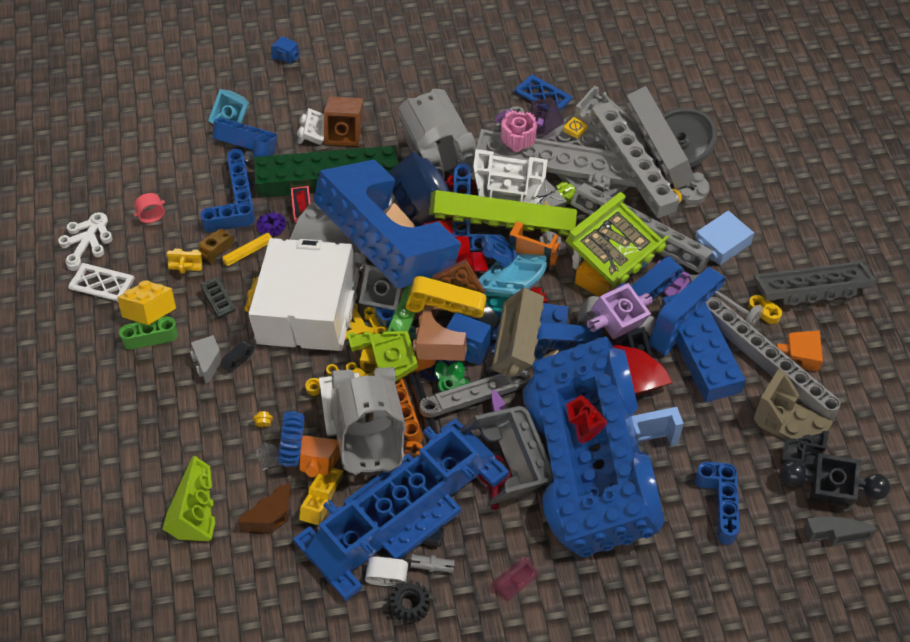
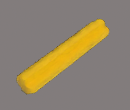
(246, 249)

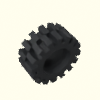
(409, 590)

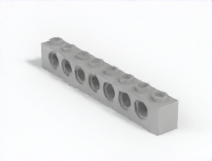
(634, 160)
(678, 245)

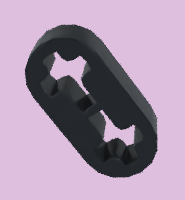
(237, 356)

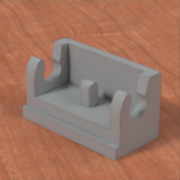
(584, 107)

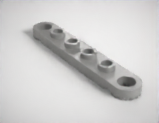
(471, 393)

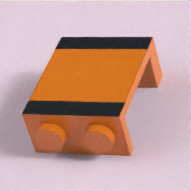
(526, 245)

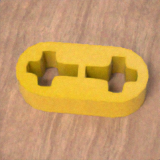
(769, 308)

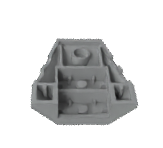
(316, 225)

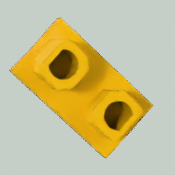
(184, 260)

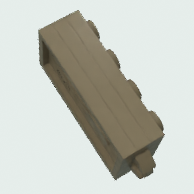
(518, 332)

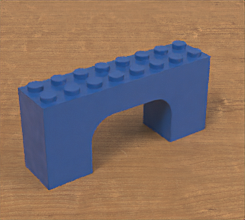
(355, 202)

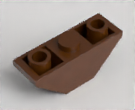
(269, 512)

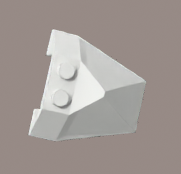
(508, 177)

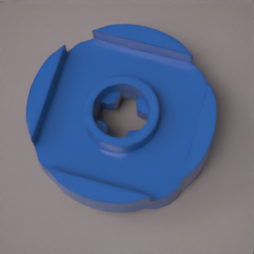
(498, 249)

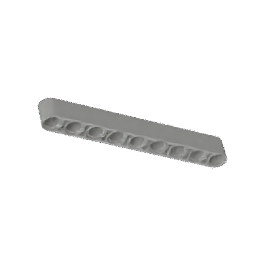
(772, 359)

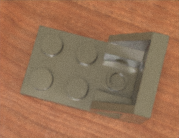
(781, 414)

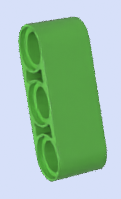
(142, 335)

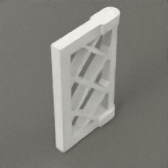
(114, 275)

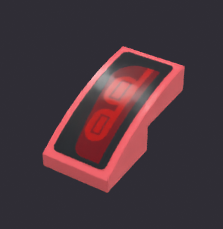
(300, 200)

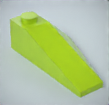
(190, 509)

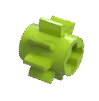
(566, 191)

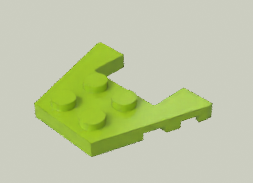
(389, 348)

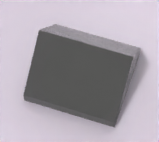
(378, 290)

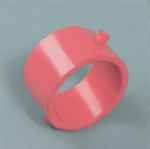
(151, 215)

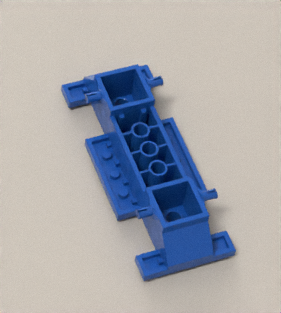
(398, 506)

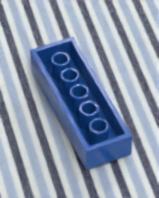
(708, 355)

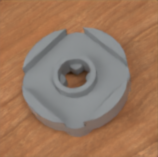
(700, 191)

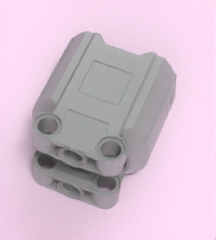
(434, 122)
(373, 440)

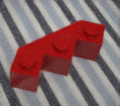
(476, 260)

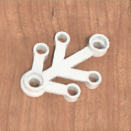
(96, 222)

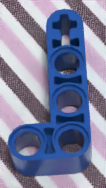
(259, 140)
(658, 278)
(563, 337)
(724, 503)

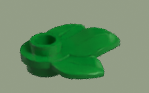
(450, 374)

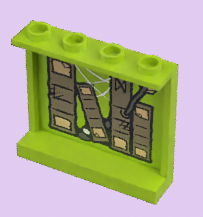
(615, 241)

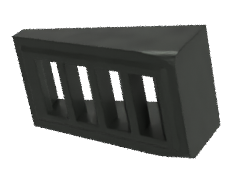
(212, 287)

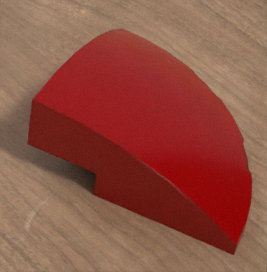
(645, 371)

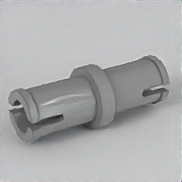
(432, 563)

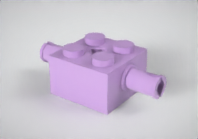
(620, 311)

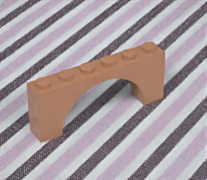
(437, 342)

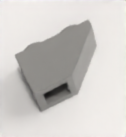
(207, 356)

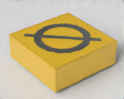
(575, 128)

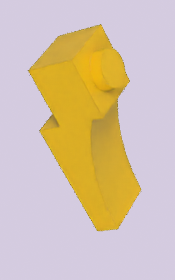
(319, 493)

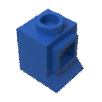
(285, 50)

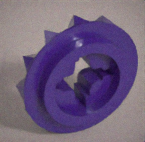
(265, 227)

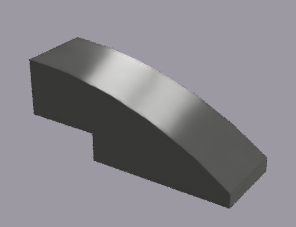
(837, 530)

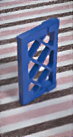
(541, 85)

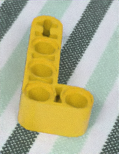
(445, 297)

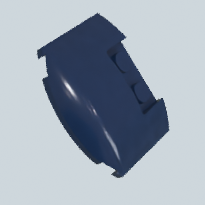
(413, 186)

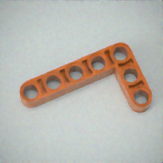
(407, 409)

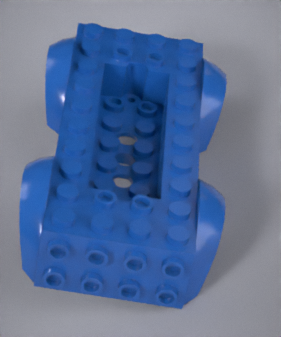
(586, 505)

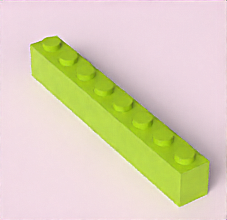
(502, 211)

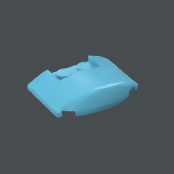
(523, 272)

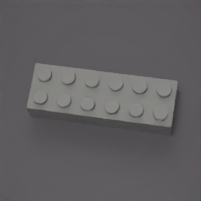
(660, 138)

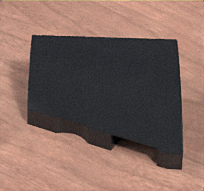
(805, 448)

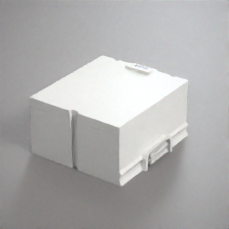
(305, 294)

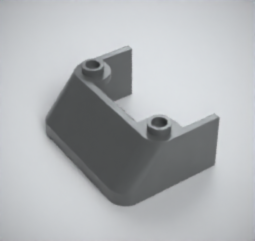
(520, 447)

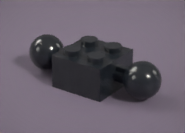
(835, 479)

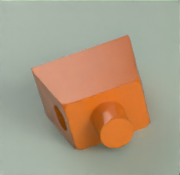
(804, 349)
(318, 455)

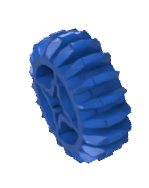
(291, 439)

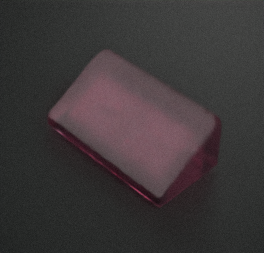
(515, 578)

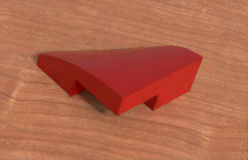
(586, 419)

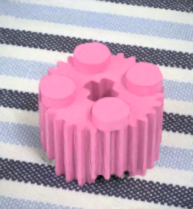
(518, 130)

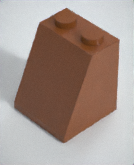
(343, 121)

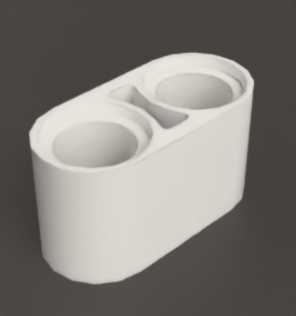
(386, 571)

